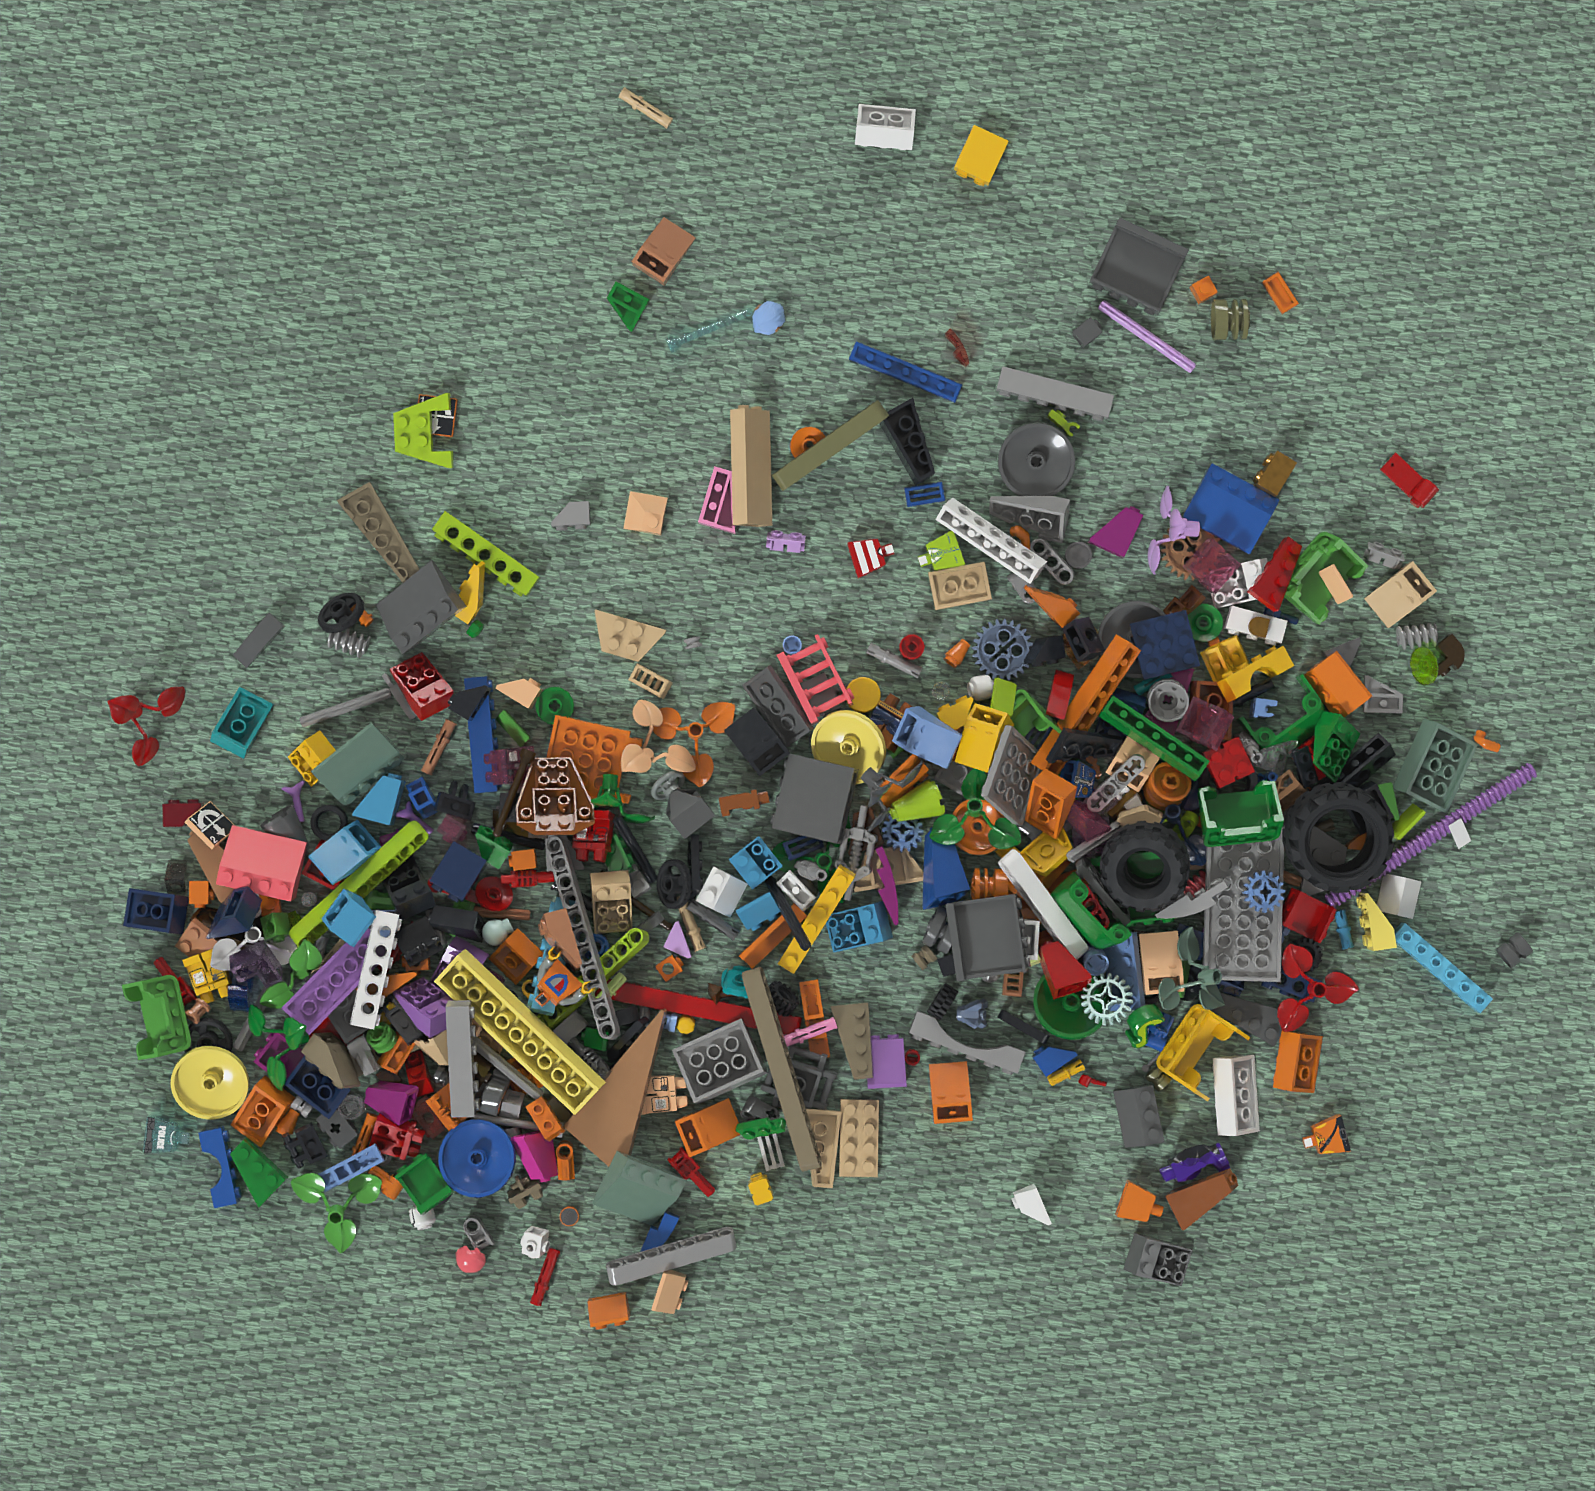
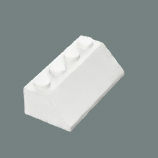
(1235, 1095)

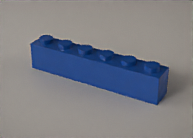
(482, 737)

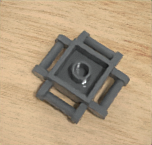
(807, 1077)

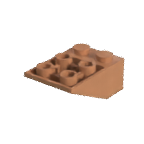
(663, 251)

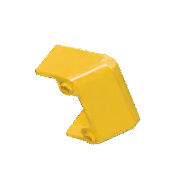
(1190, 1043)

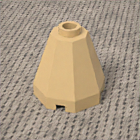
(435, 1047)

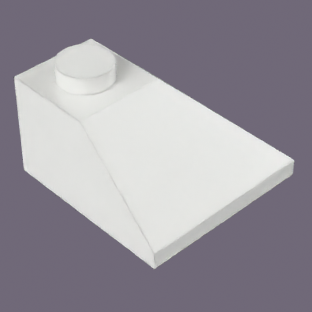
(1030, 1204)

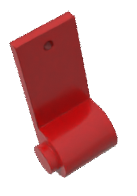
(1409, 481)

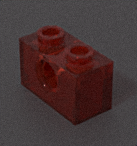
(431, 1129)

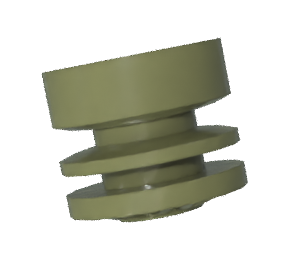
(1229, 319)

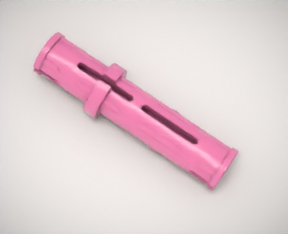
(829, 1024)

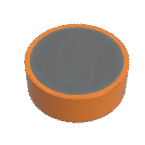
(569, 1216)

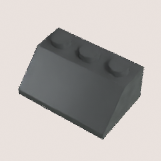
(1138, 1116)

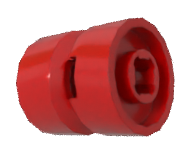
(911, 647)

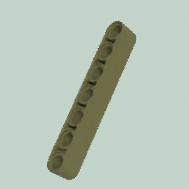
(830, 445)

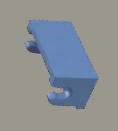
(1258, 709)

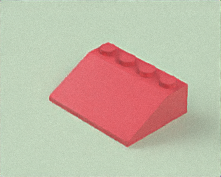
(262, 862)

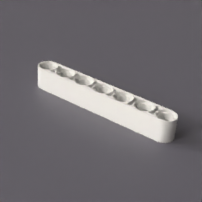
(1042, 903)

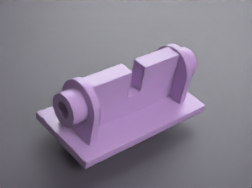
(792, 540)

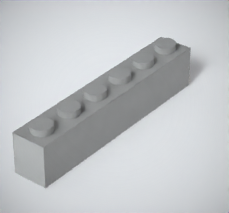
(1054, 393)
(461, 1058)

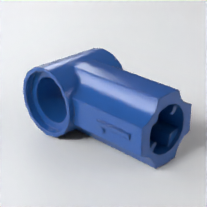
(1158, 1042)

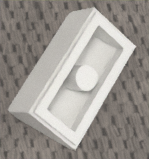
(796, 890)

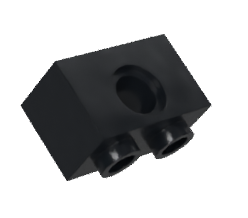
(1083, 639)

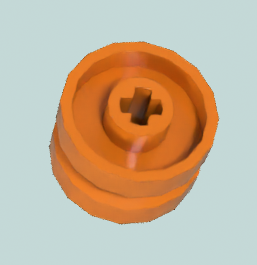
(1166, 786)

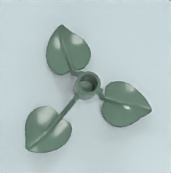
(1208, 978)

